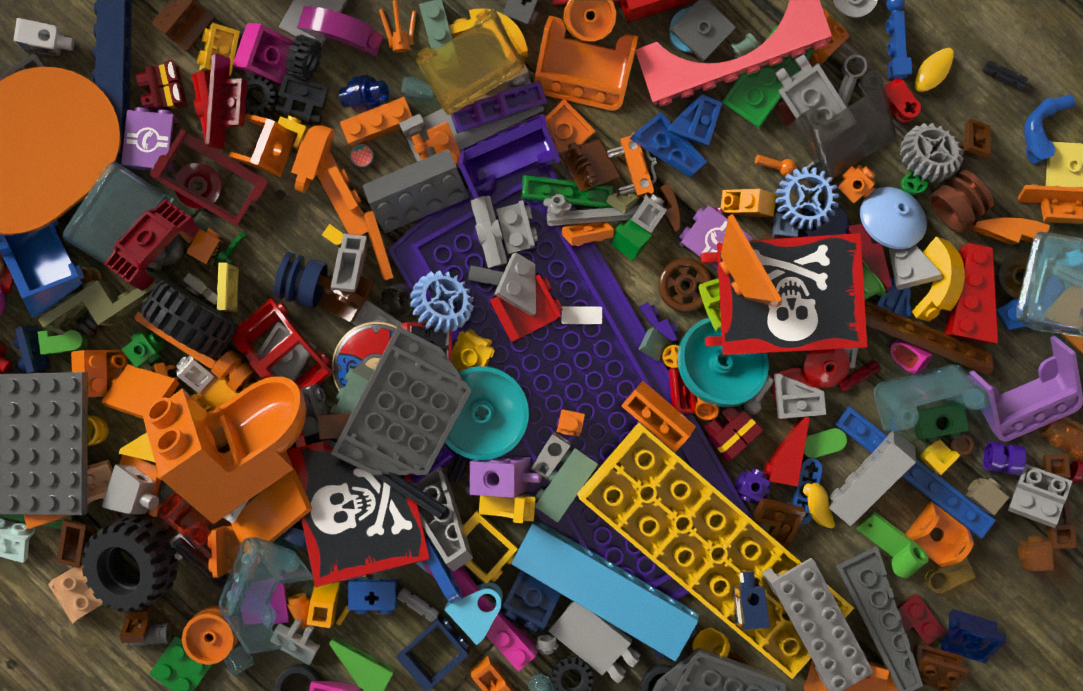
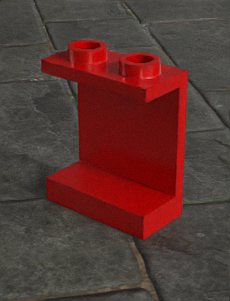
(518, 323)

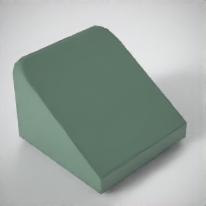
(653, 344)

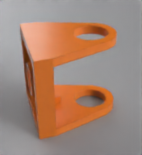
(272, 148)
(953, 536)

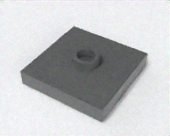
(703, 29)

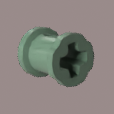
(744, 46)

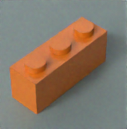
(376, 122)
(659, 416)

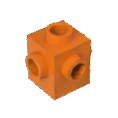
(852, 189)

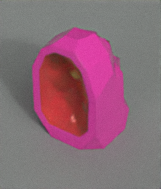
(910, 357)

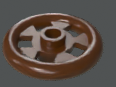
(665, 281)

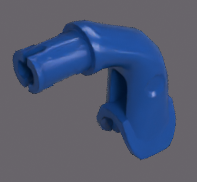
(1037, 143)

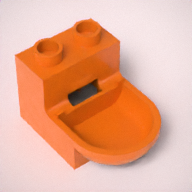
(255, 424)

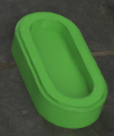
(824, 442)

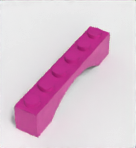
(506, 636)

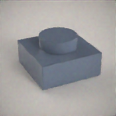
(782, 229)

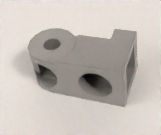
(551, 455)

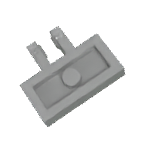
(296, 644)

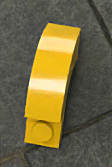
(461, 25)
(946, 291)
(519, 508)

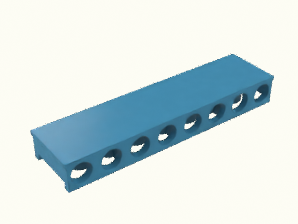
(606, 590)

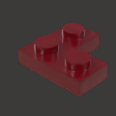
(919, 617)

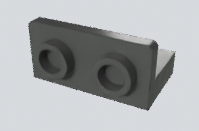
(315, 405)

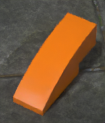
(1009, 229)
(489, 677)

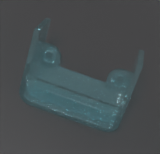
(250, 587)

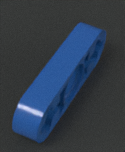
(814, 475)
(442, 574)

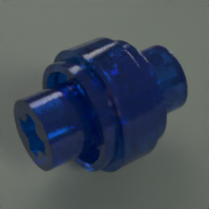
(364, 93)

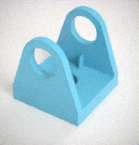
(470, 616)

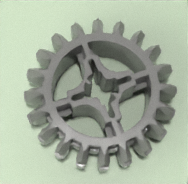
(927, 139)

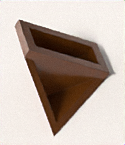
(72, 542)

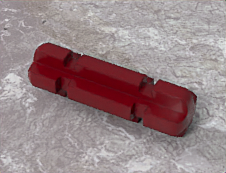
(859, 376)

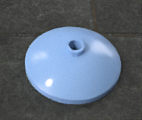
(893, 218)

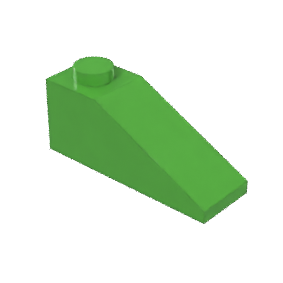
(365, 669)

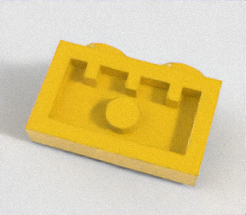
(218, 40)

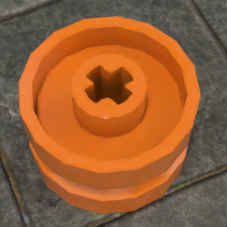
(585, 29)
(208, 636)

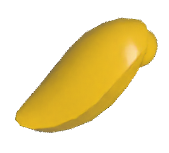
(934, 70)
(819, 504)

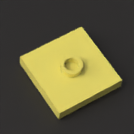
(1066, 165)
(227, 288)

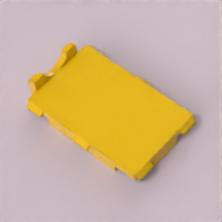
(471, 351)

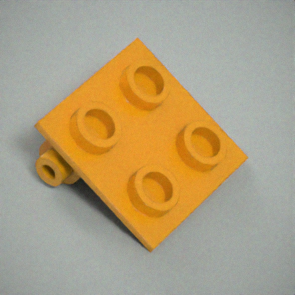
(214, 394)

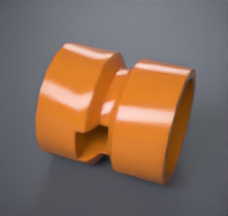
(233, 371)

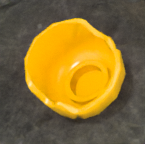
(712, 641)

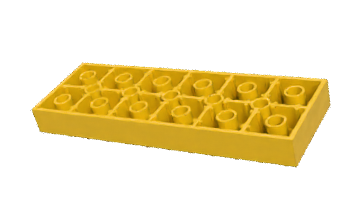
(696, 537)

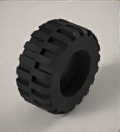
(188, 319)
(110, 579)

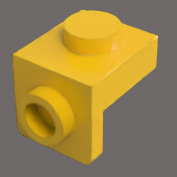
(294, 125)

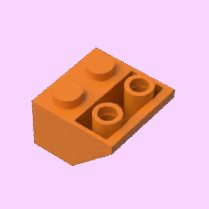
(102, 368)

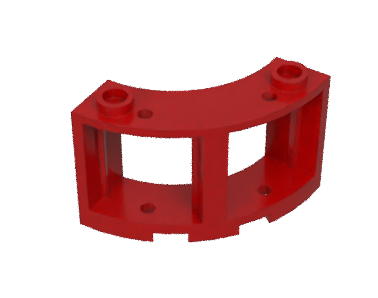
(261, 321)

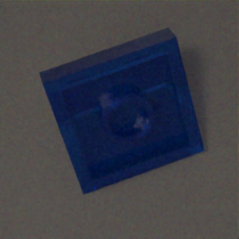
(972, 636)

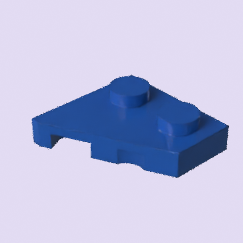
(697, 120)

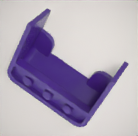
(507, 152)

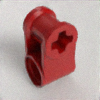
(901, 98)

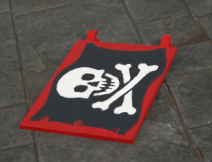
(819, 294)
(355, 518)

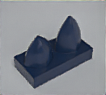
(28, 342)

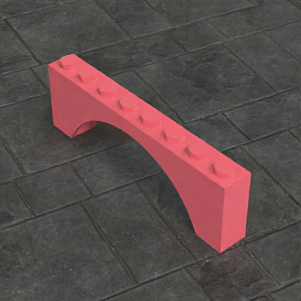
(672, 77)

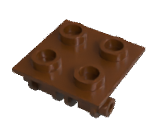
(589, 165)

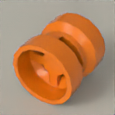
(706, 411)

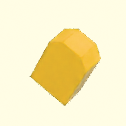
(333, 235)

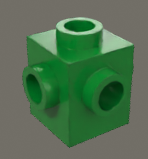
(144, 348)

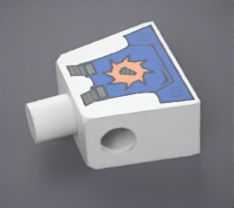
(34, 37)

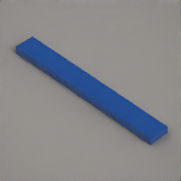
(920, 476)

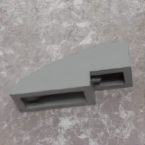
(349, 263)

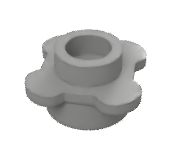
(557, 205)

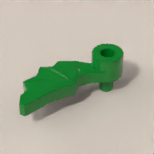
(223, 256)

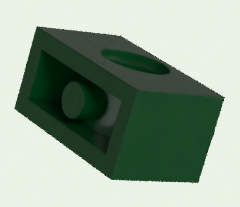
(954, 419)

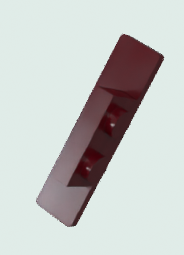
(225, 102)

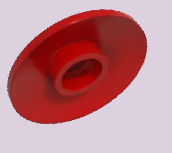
(816, 363)

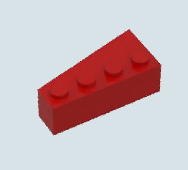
(975, 311)

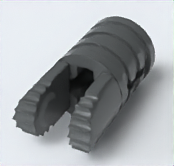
(157, 634)

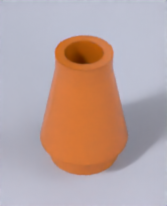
(299, 608)

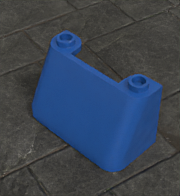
(40, 268)

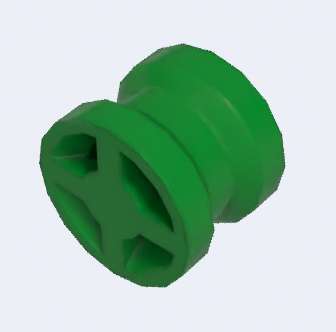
(919, 185)

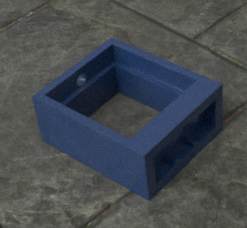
(417, 670)

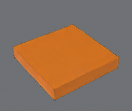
(568, 126)

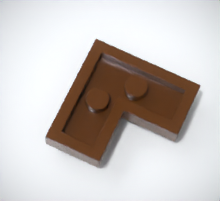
(782, 517)

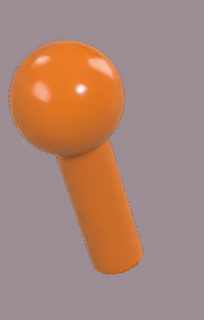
(784, 167)

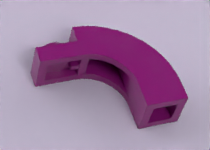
(340, 27)

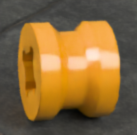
(666, 358)

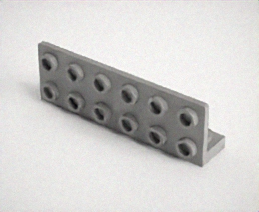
(418, 125)
(820, 625)

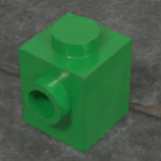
(630, 239)

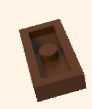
(977, 140)

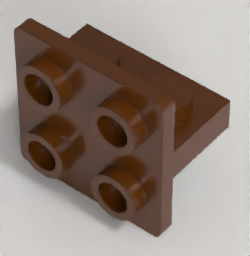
(183, 22)
(344, 303)
(939, 667)

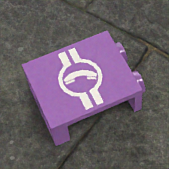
(147, 138)
(706, 232)

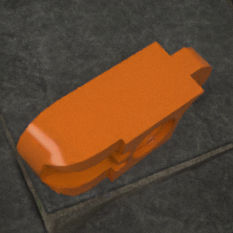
(312, 156)

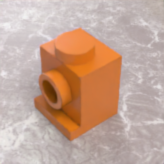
(570, 423)

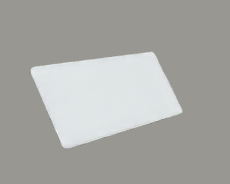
(581, 315)

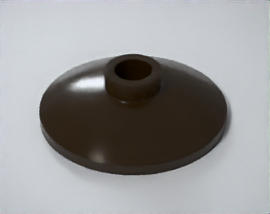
(1006, 275)

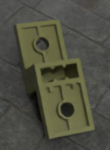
(101, 300)

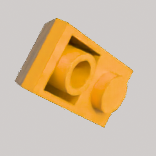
(748, 202)
(323, 605)

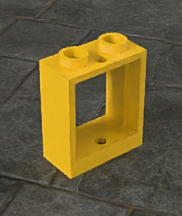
(508, 557)

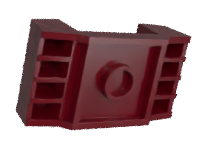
(147, 240)

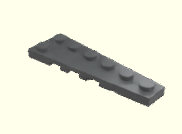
(874, 600)

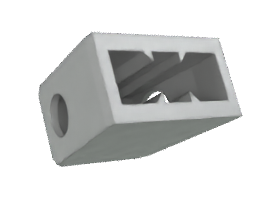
(130, 491)

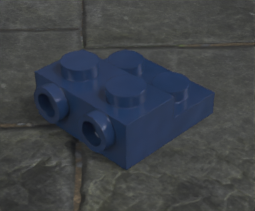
(530, 602)

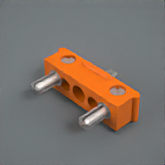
(636, 166)

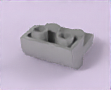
(1040, 495)

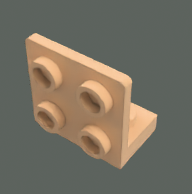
(74, 594)

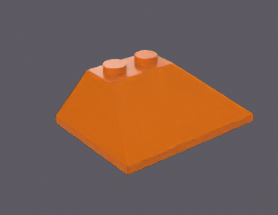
(746, 268)

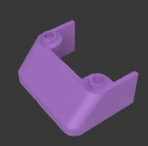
(1039, 401)

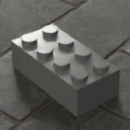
(415, 191)

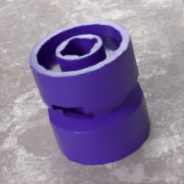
(1006, 458)

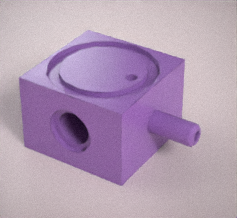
(502, 476)

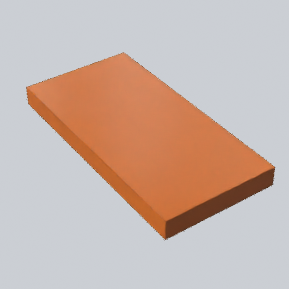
(273, 510)

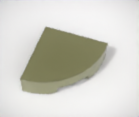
(622, 202)

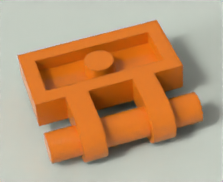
(440, 138)

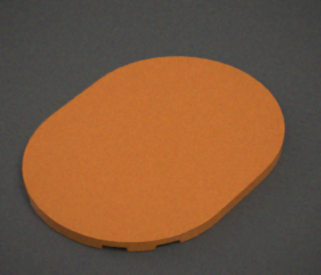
(53, 145)

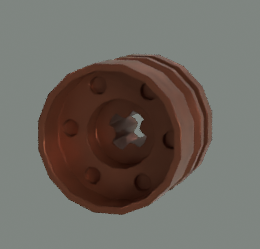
(961, 200)

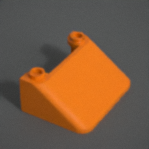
(584, 70)

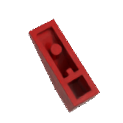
(787, 458)

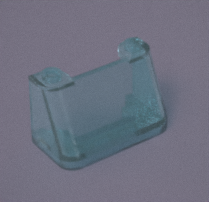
(110, 210)
(1053, 285)
(899, 397)

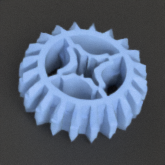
(813, 206)
(439, 309)

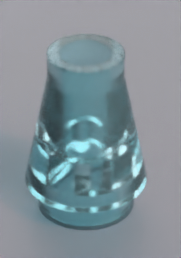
(416, 88)

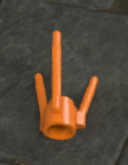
(400, 41)

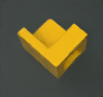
(938, 457)

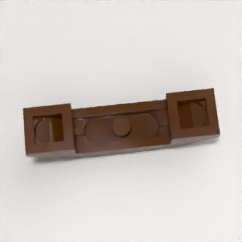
(1064, 533)

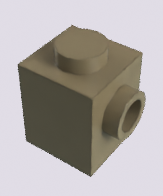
(987, 495)

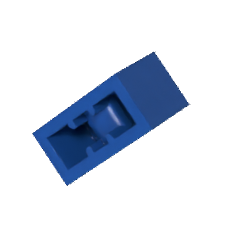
(360, 590)

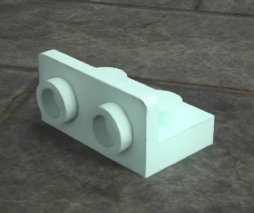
(14, 540)

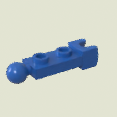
(900, 65)

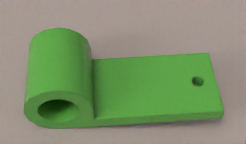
(906, 554)

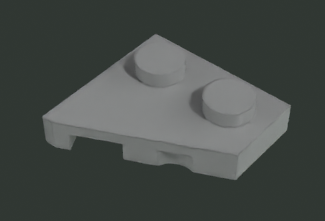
(912, 267)
(519, 284)
(797, 399)

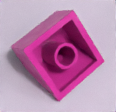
(263, 53)

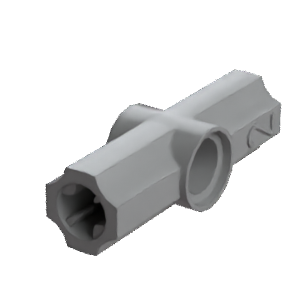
(489, 232)

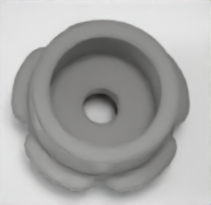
(547, 644)

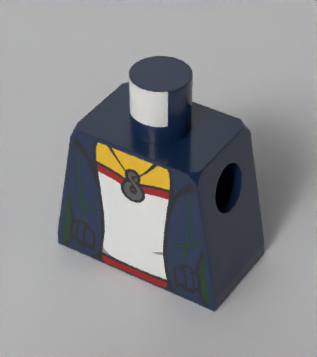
(751, 612)

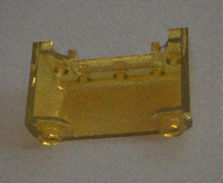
(471, 62)

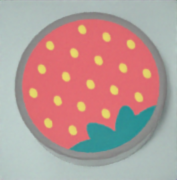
(362, 156)

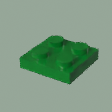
(177, 669)

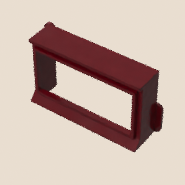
(164, 162)

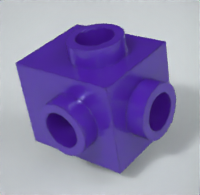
(744, 484)

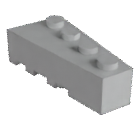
(873, 478)
(447, 531)

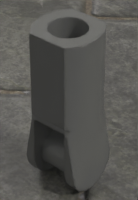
(485, 275)

